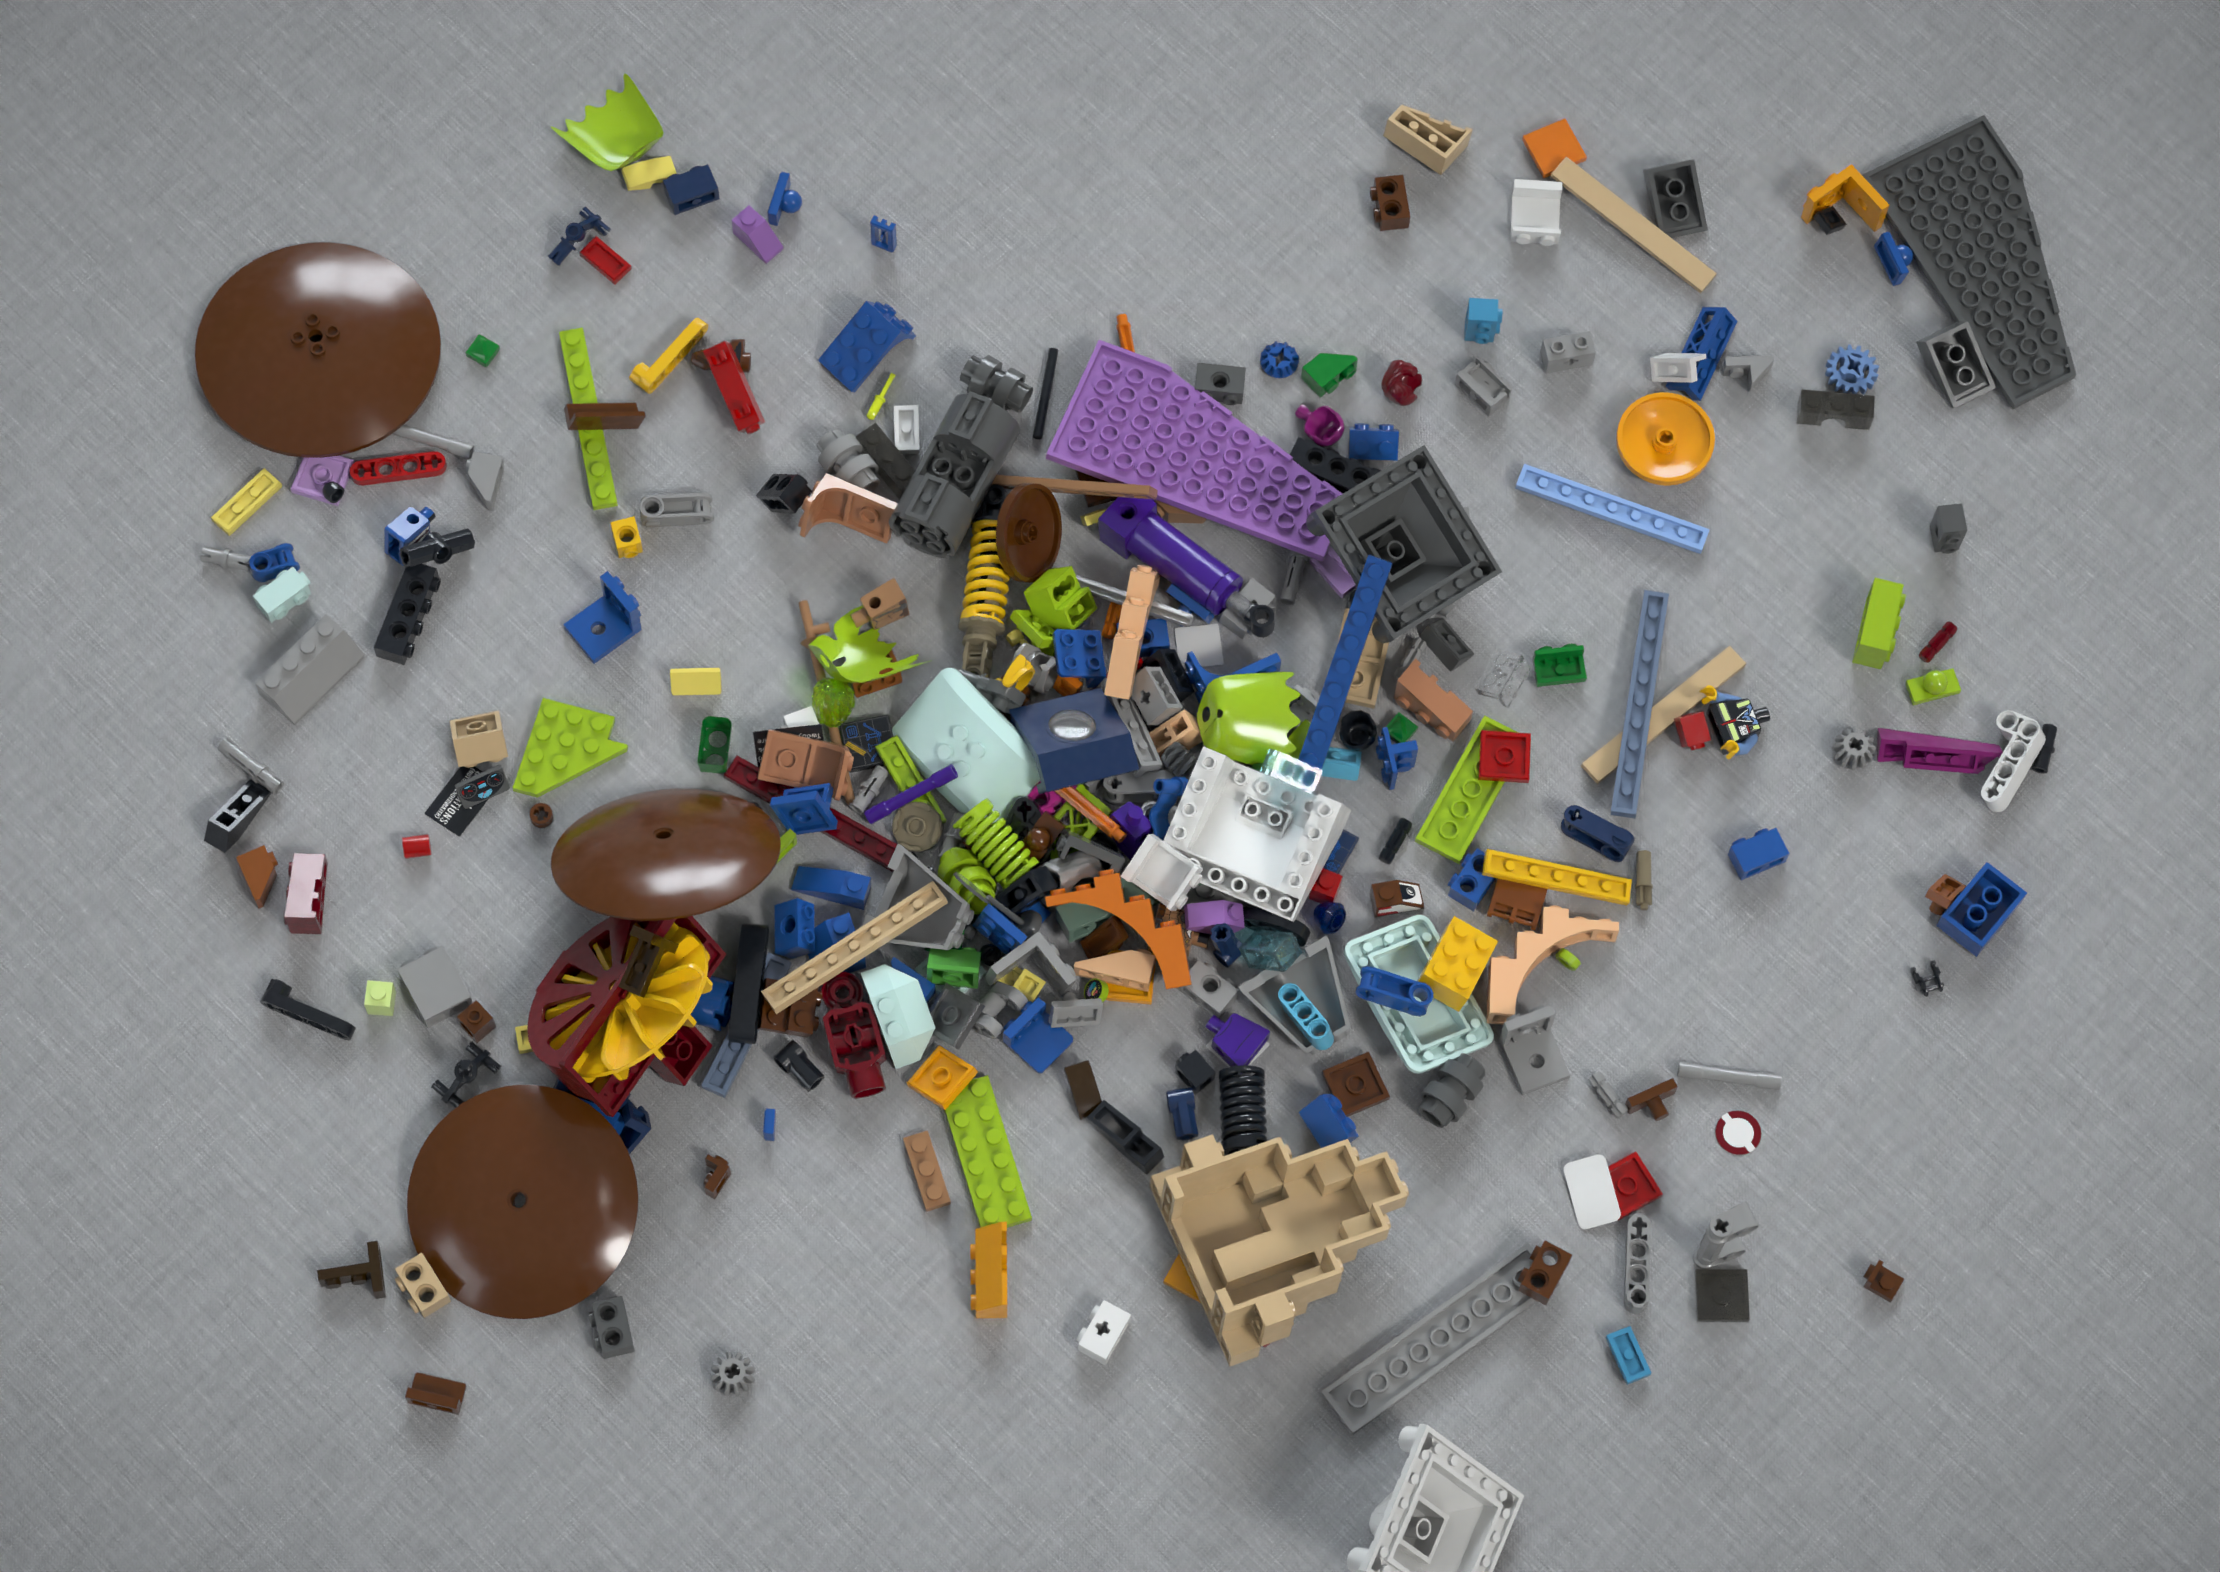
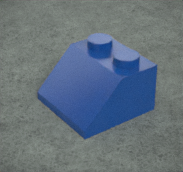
(830, 933)

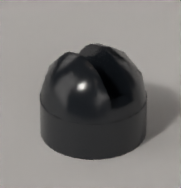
(333, 491)
(992, 956)

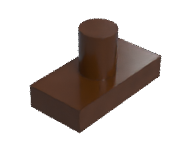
(1653, 1099)

